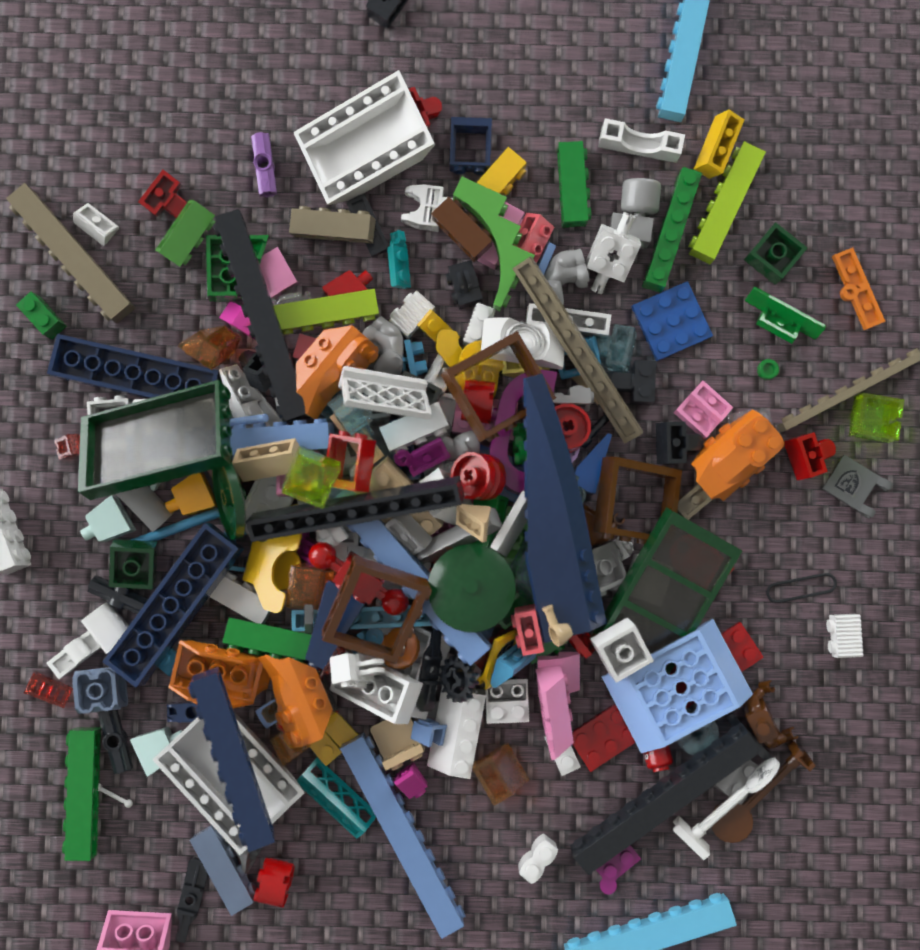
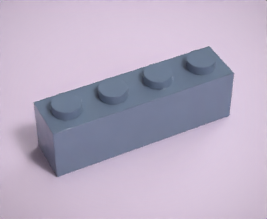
(224, 869)

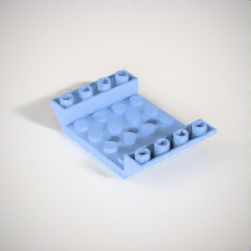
(649, 698)

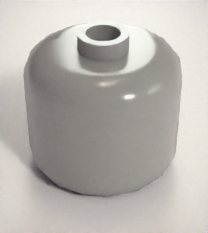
(641, 196)

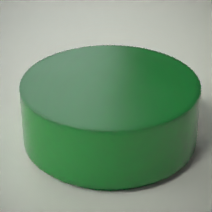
(767, 369)

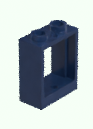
(474, 126)

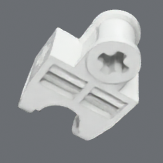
(424, 195)

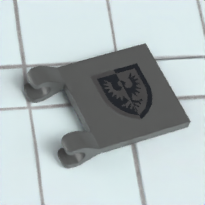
(853, 483)

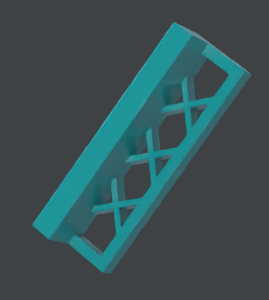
(331, 803)

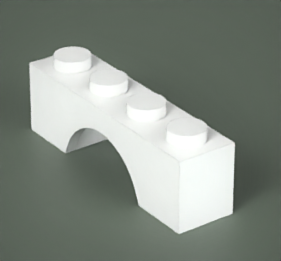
(662, 146)

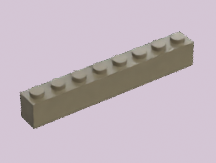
(69, 251)

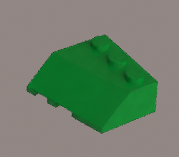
(219, 282)

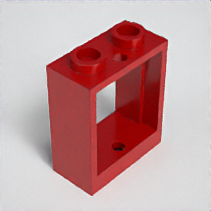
(364, 463)

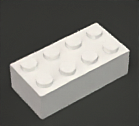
(12, 550)
(390, 696)

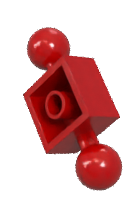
(394, 601)

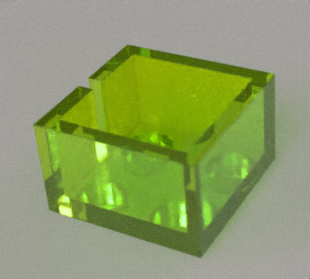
(872, 417)
(309, 477)

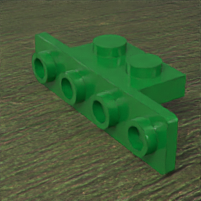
(782, 318)

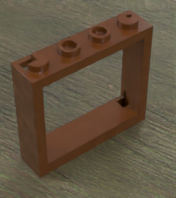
(526, 361)
(607, 493)
(344, 594)

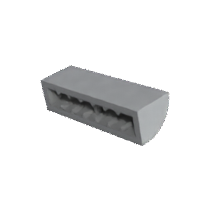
(146, 506)
(455, 537)

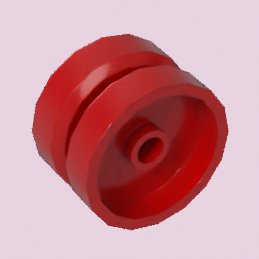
(576, 422)
(480, 474)

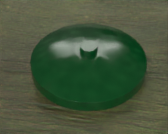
(230, 500)
(471, 588)

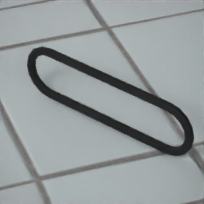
(802, 596)

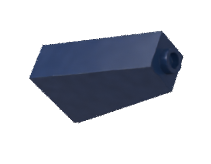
(321, 651)

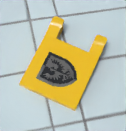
(499, 647)

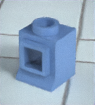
(428, 731)

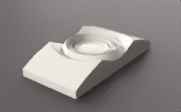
(537, 337)

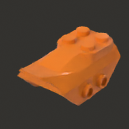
(323, 362)
(736, 454)
(241, 672)
(300, 700)

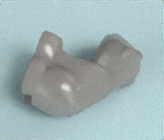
(567, 268)
(390, 345)
(460, 444)

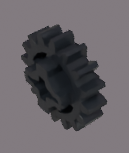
(458, 679)

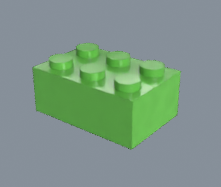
(186, 233)

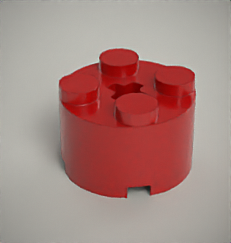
(481, 398)
(274, 882)

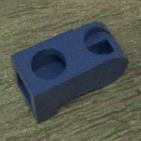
(181, 712)

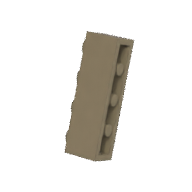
(332, 225)

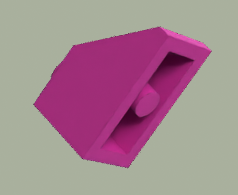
(234, 316)
(411, 781)

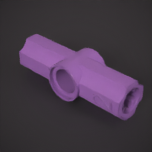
(262, 154)

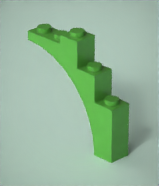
(487, 208)

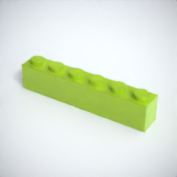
(726, 203)
(327, 311)

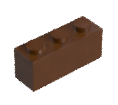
(462, 228)

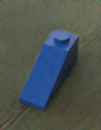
(590, 467)

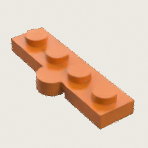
(857, 289)

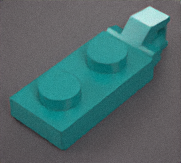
(399, 261)

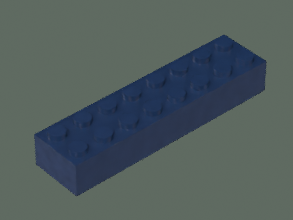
(123, 369)
(173, 605)
(233, 759)

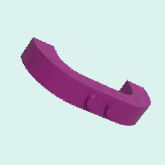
(505, 410)

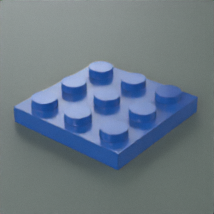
(672, 321)

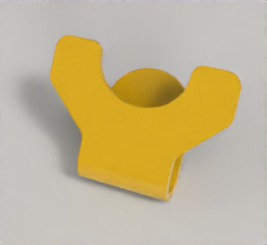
(451, 352)
(270, 567)

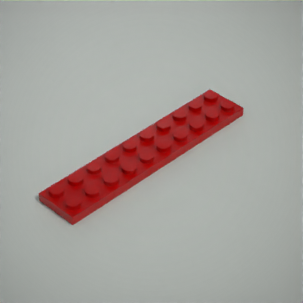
(608, 733)

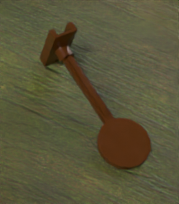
(738, 822)

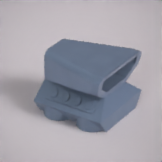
(99, 690)

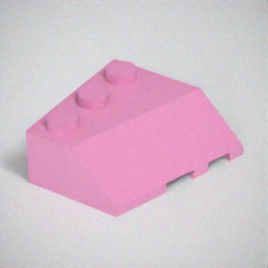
(554, 709)

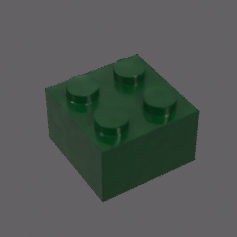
(775, 253)
(133, 564)

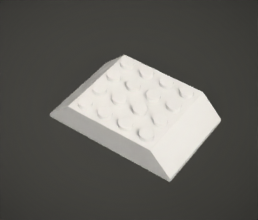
(365, 140)
(192, 770)

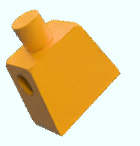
(192, 496)

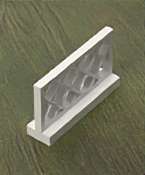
(379, 384)

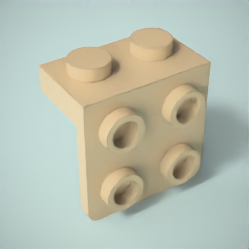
(396, 743)

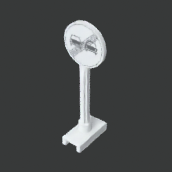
(693, 836)

